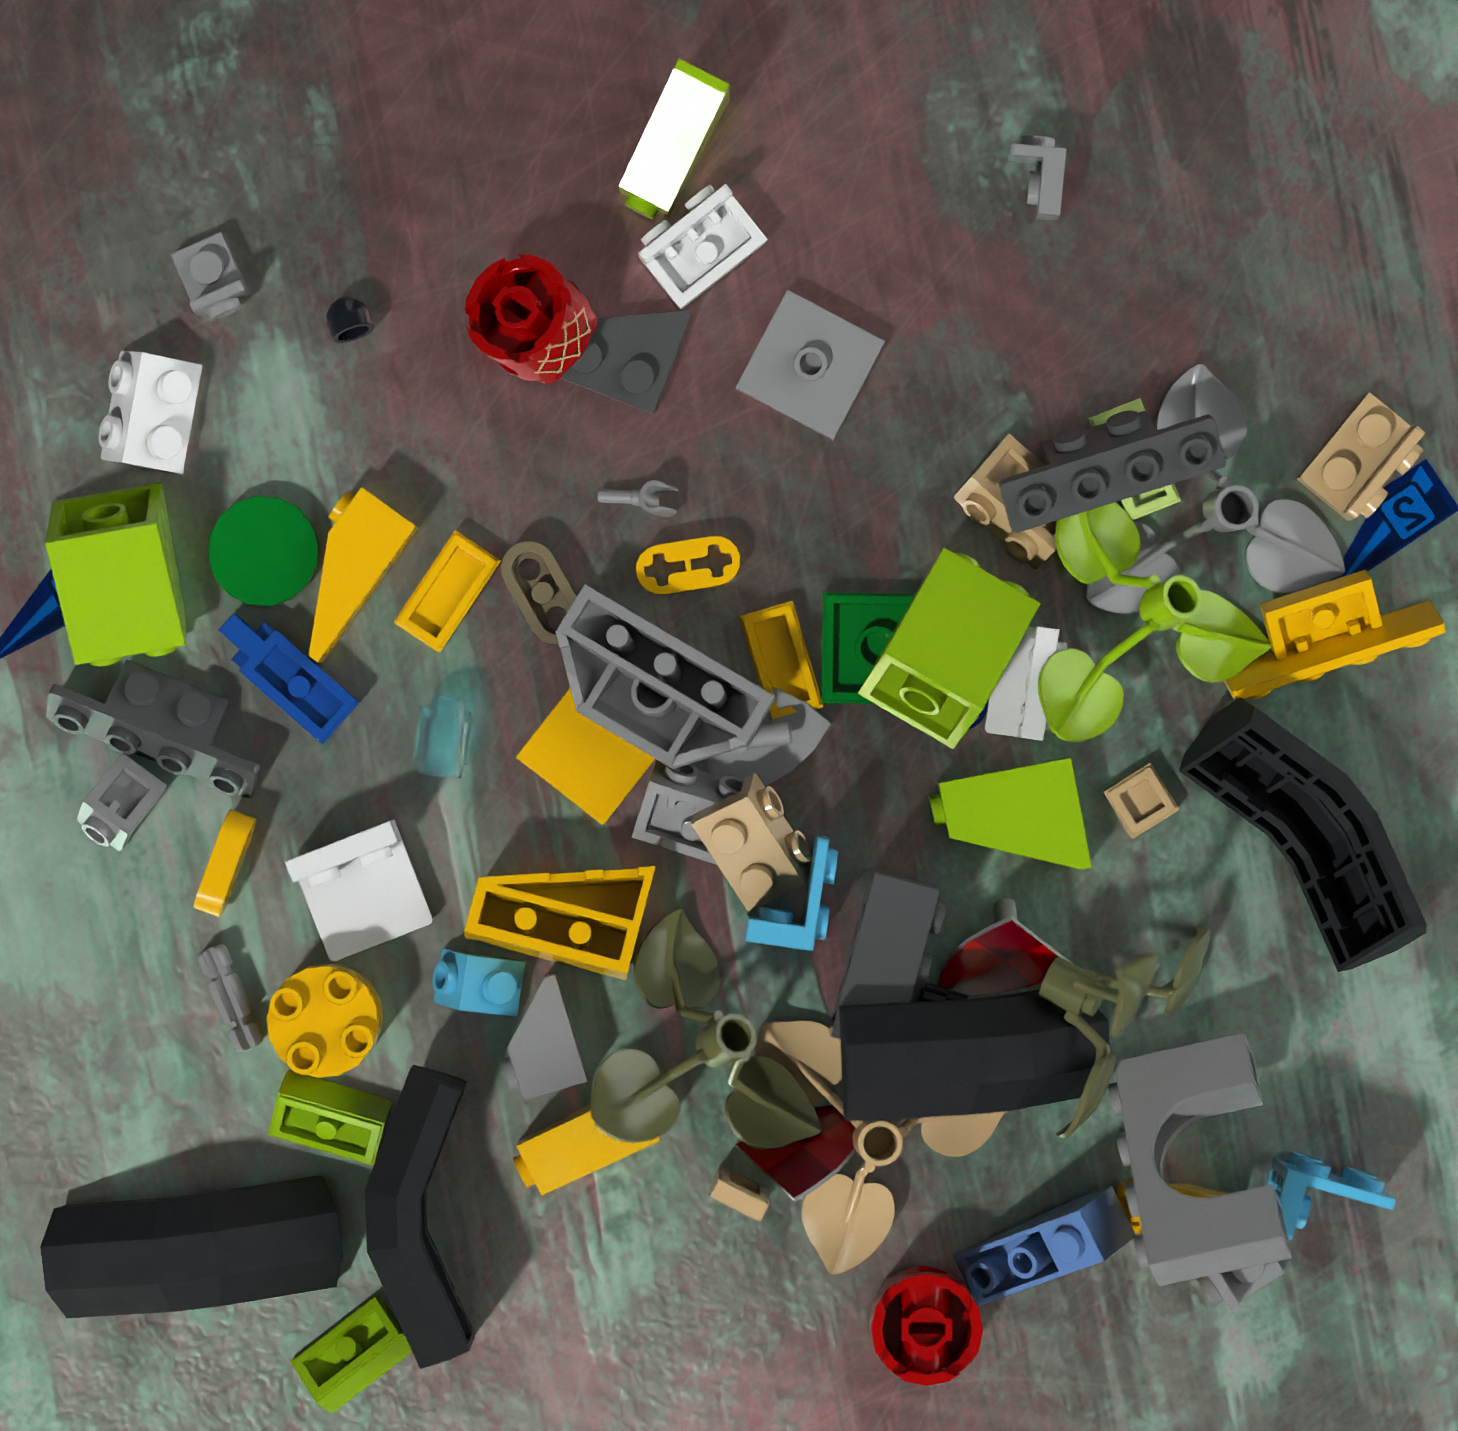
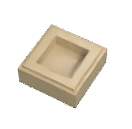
(1140, 800)

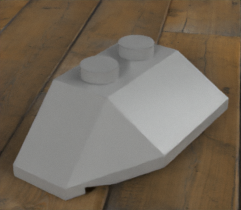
(654, 685)

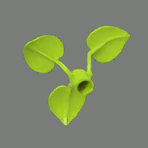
(1212, 643)

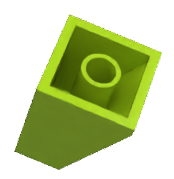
(116, 574)
(950, 648)

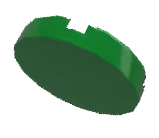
(263, 551)

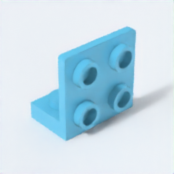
(776, 925)
(1300, 1170)

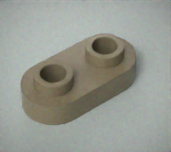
(540, 594)

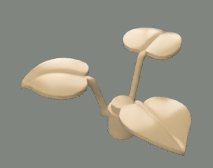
(846, 1216)

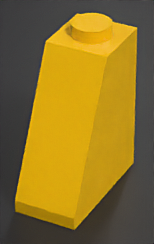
(569, 1151)

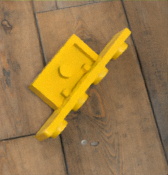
(1330, 629)

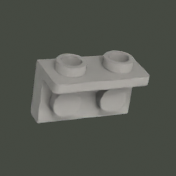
(672, 801)

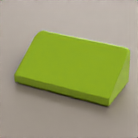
(330, 1117)
(352, 1355)

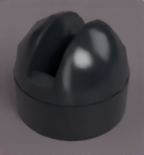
(348, 320)

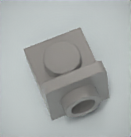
(1045, 186)
(211, 277)
(119, 803)
(1239, 1284)

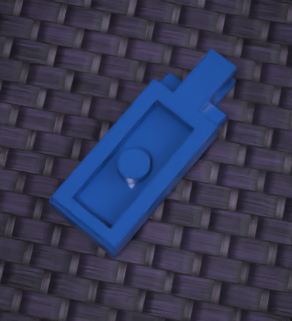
(289, 677)

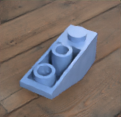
(1046, 1247)

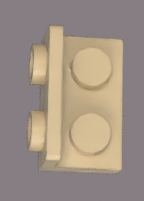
(1361, 459)
(985, 506)

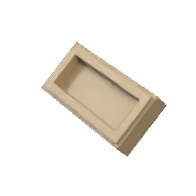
(739, 1193)

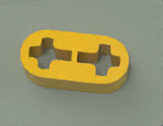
(687, 551)
(225, 863)

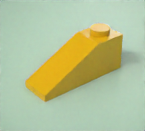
(357, 557)

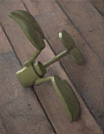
(1084, 991)
(633, 1098)

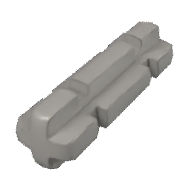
(230, 997)

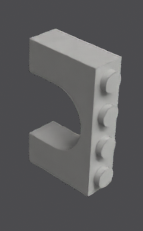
(1159, 1099)

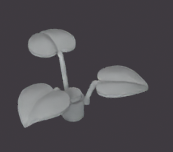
(1288, 547)

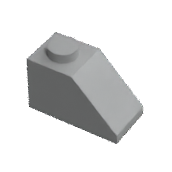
(545, 1046)

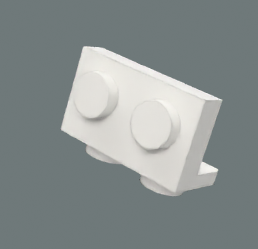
(700, 245)
(150, 411)
(1015, 701)

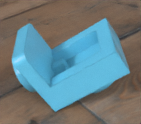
(478, 982)

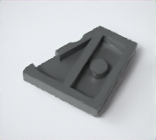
(631, 357)

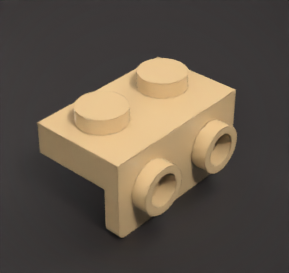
(754, 843)

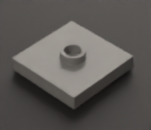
(810, 365)

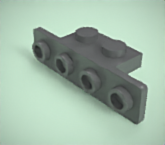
(1109, 465)
(160, 722)

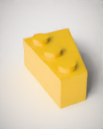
(564, 917)

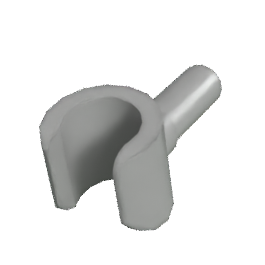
(646, 497)

